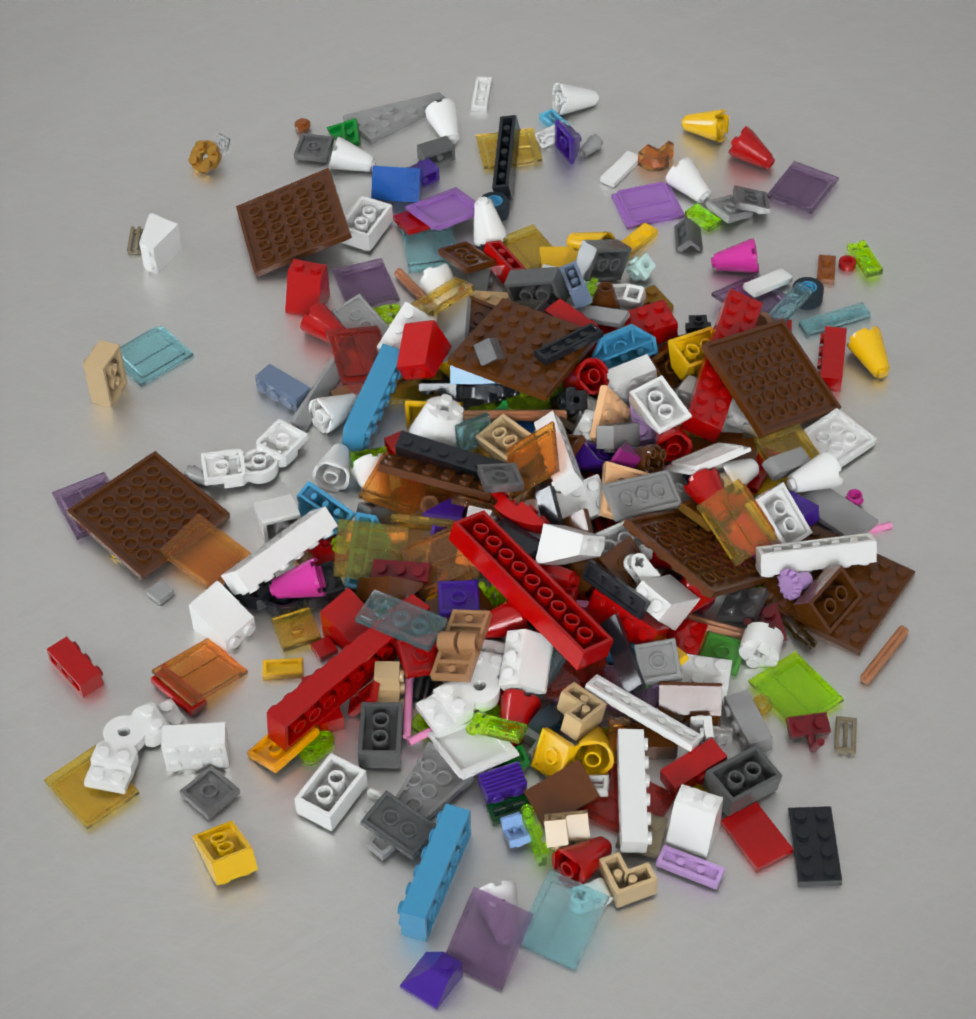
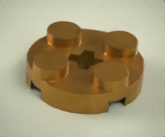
(199, 150)

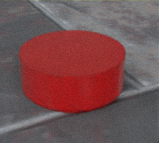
(847, 263)

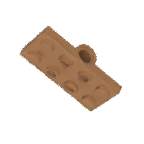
(460, 645)

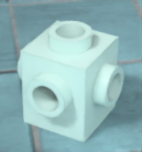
(640, 267)

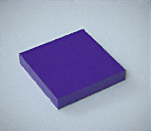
(457, 596)

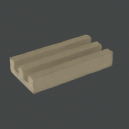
(138, 232)
(844, 750)

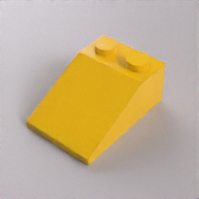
(225, 852)

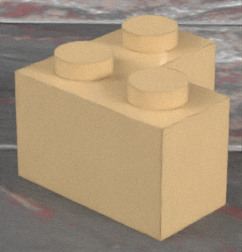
(390, 680)
(580, 710)
(566, 827)
(624, 883)

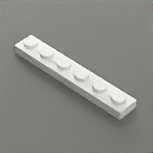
(643, 713)

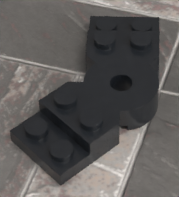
(487, 392)
(263, 599)

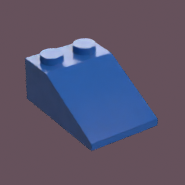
(396, 184)

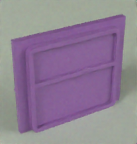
(647, 204)
(443, 209)

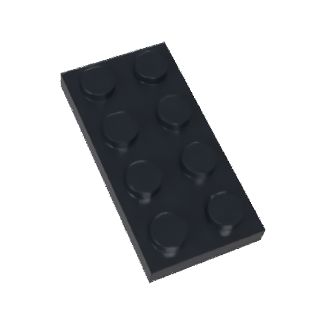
(814, 846)

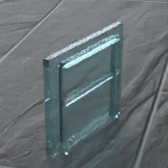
(423, 247)
(153, 355)
(563, 919)

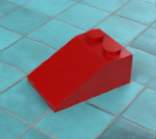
(689, 636)

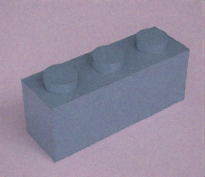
(576, 285)
(281, 387)

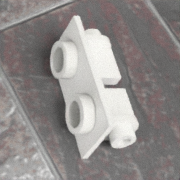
(547, 136)

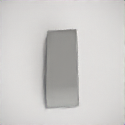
(785, 463)

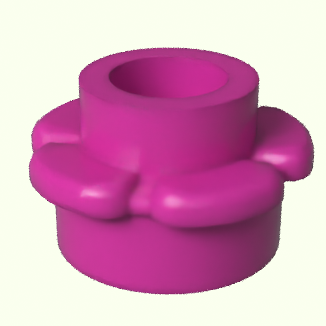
(855, 496)

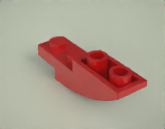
(520, 514)

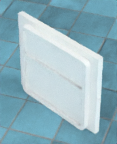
(707, 458)
(470, 753)

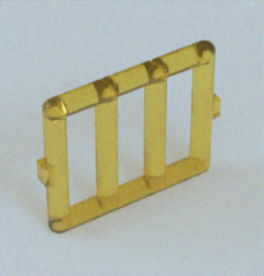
(419, 522)

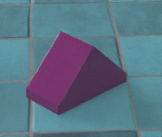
(626, 456)

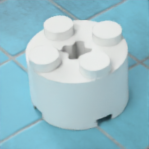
(761, 645)

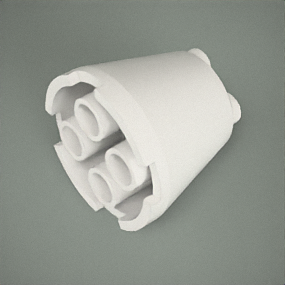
(438, 420)

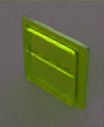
(795, 688)

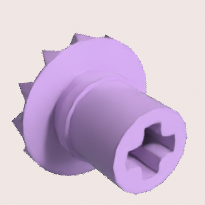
(793, 583)

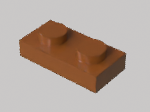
(826, 269)

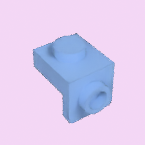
(514, 830)

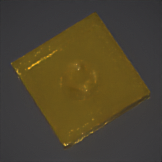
(296, 629)

